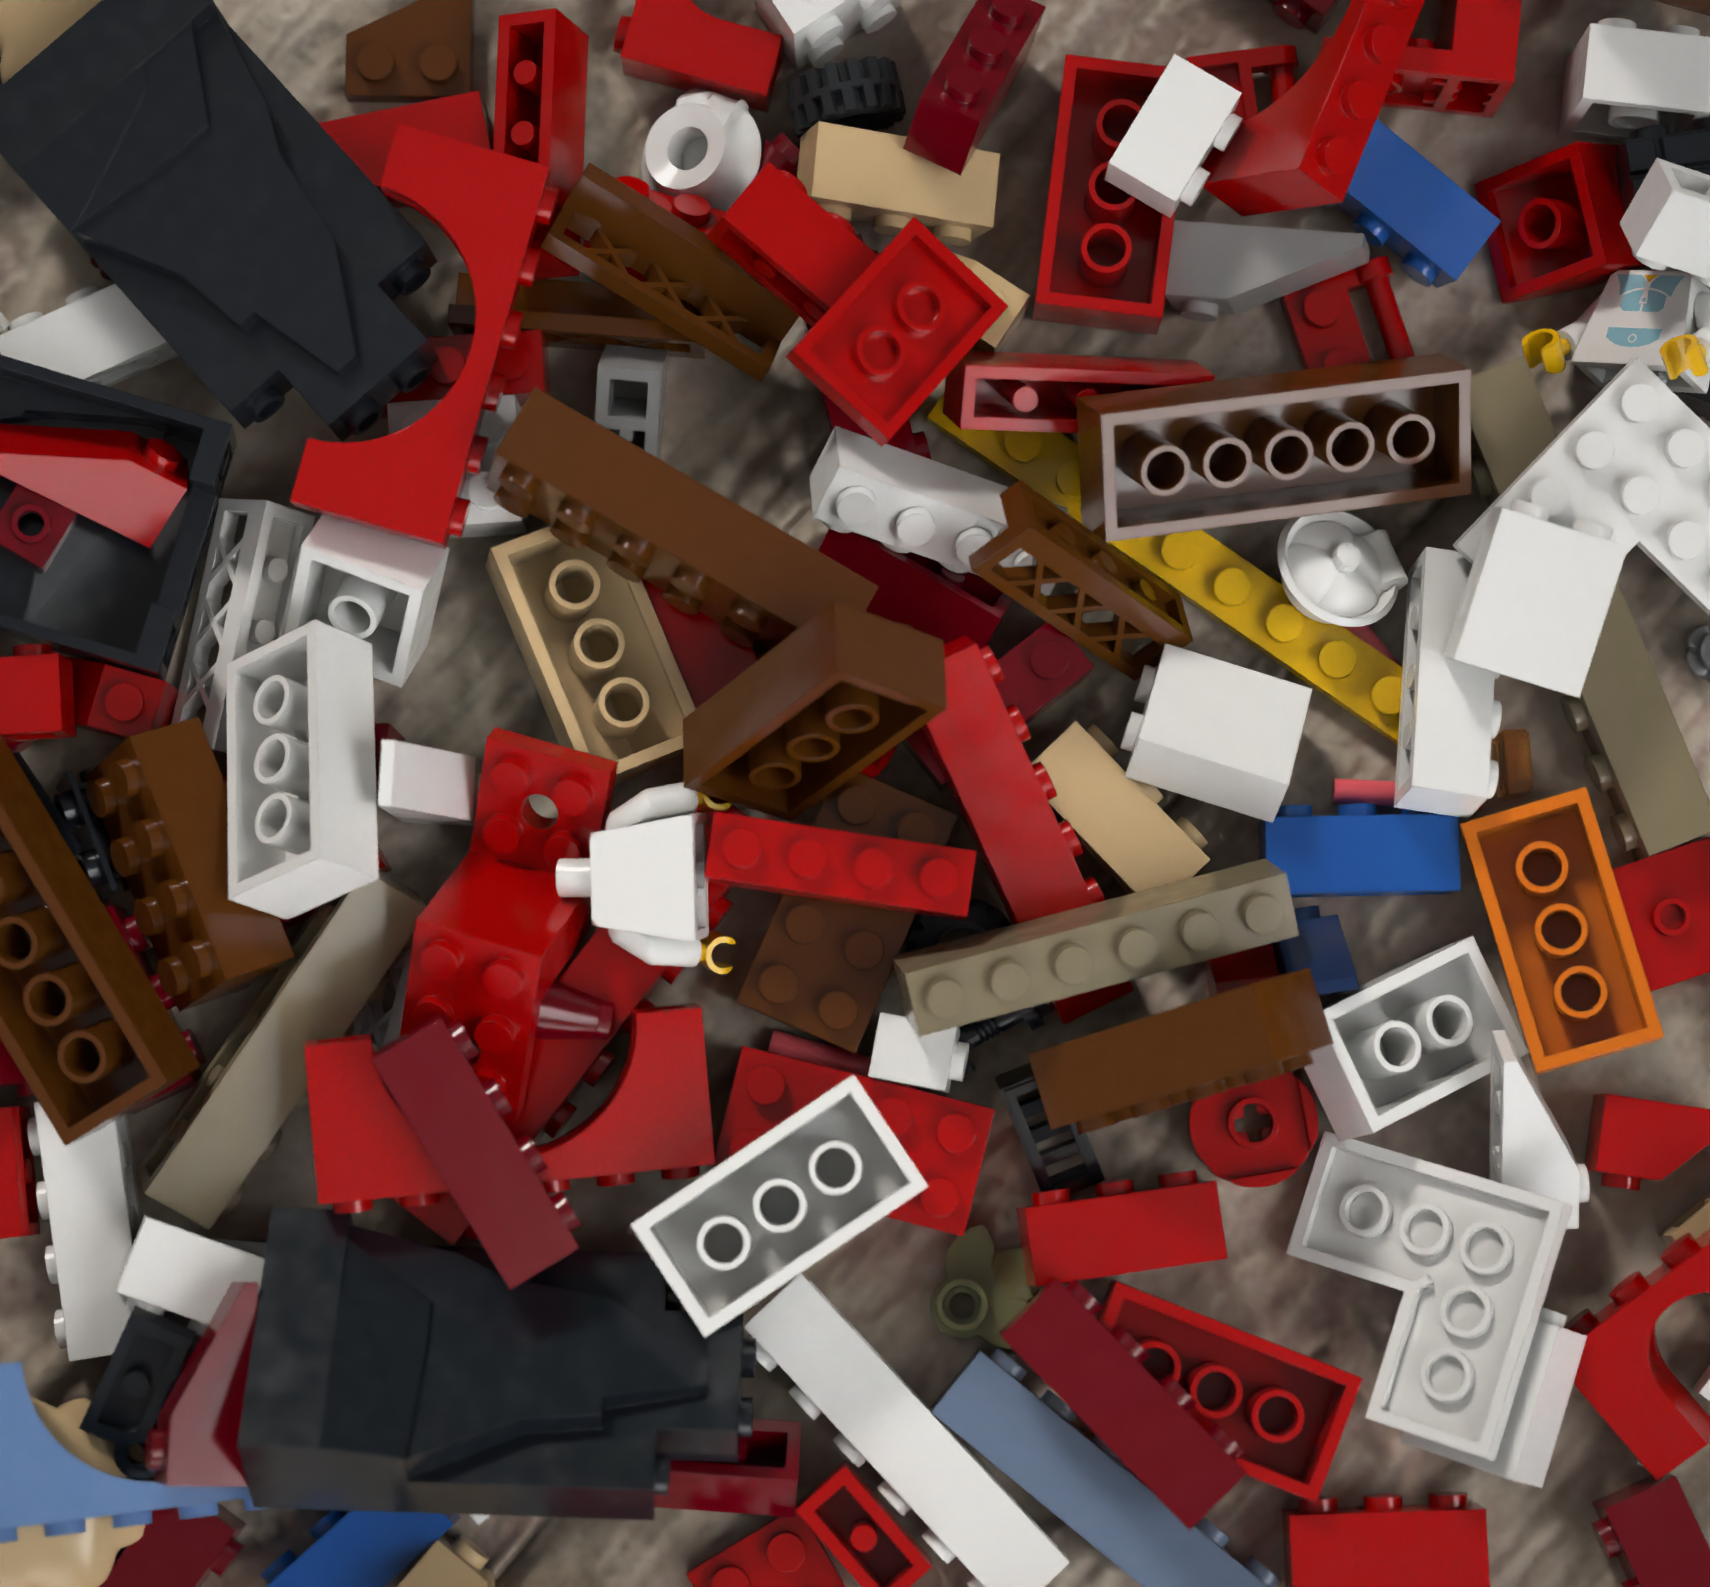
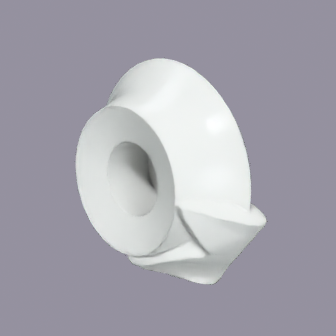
(703, 149)
(1339, 569)

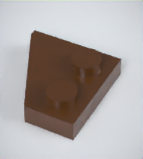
(412, 54)

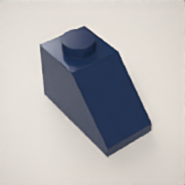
(1321, 948)

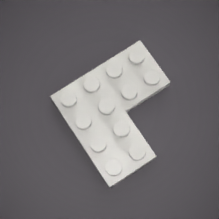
(1632, 465)
(1470, 1276)

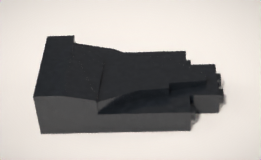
(221, 211)
(104, 591)
(436, 1389)

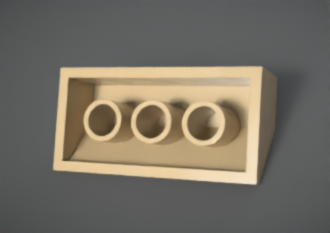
(592, 652)

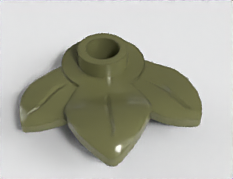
(990, 1279)

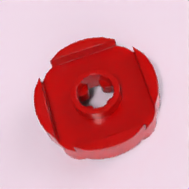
(1282, 1144)

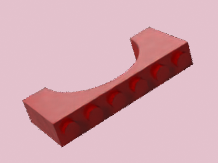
(1314, 135)
(490, 215)
(646, 1123)

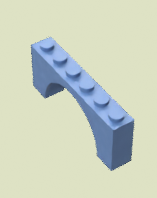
(58, 1490)

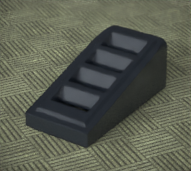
(1019, 1082)

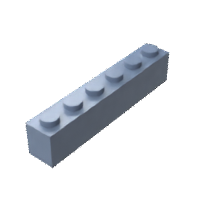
(1085, 1480)

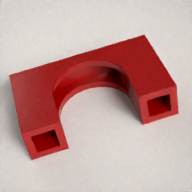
(690, 50)
(1624, 1368)

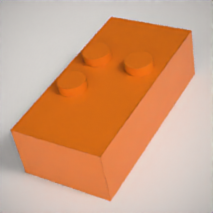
(1561, 931)

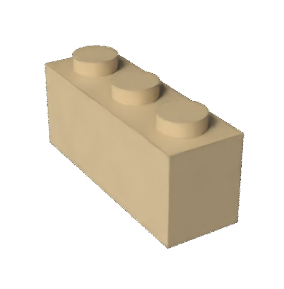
(880, 183)
(1117, 815)

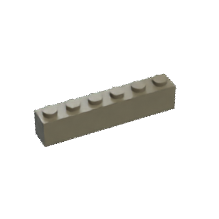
(1095, 946)
(261, 1067)

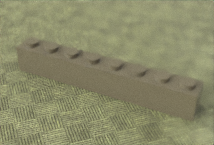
(1622, 705)

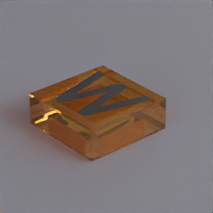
(1514, 763)

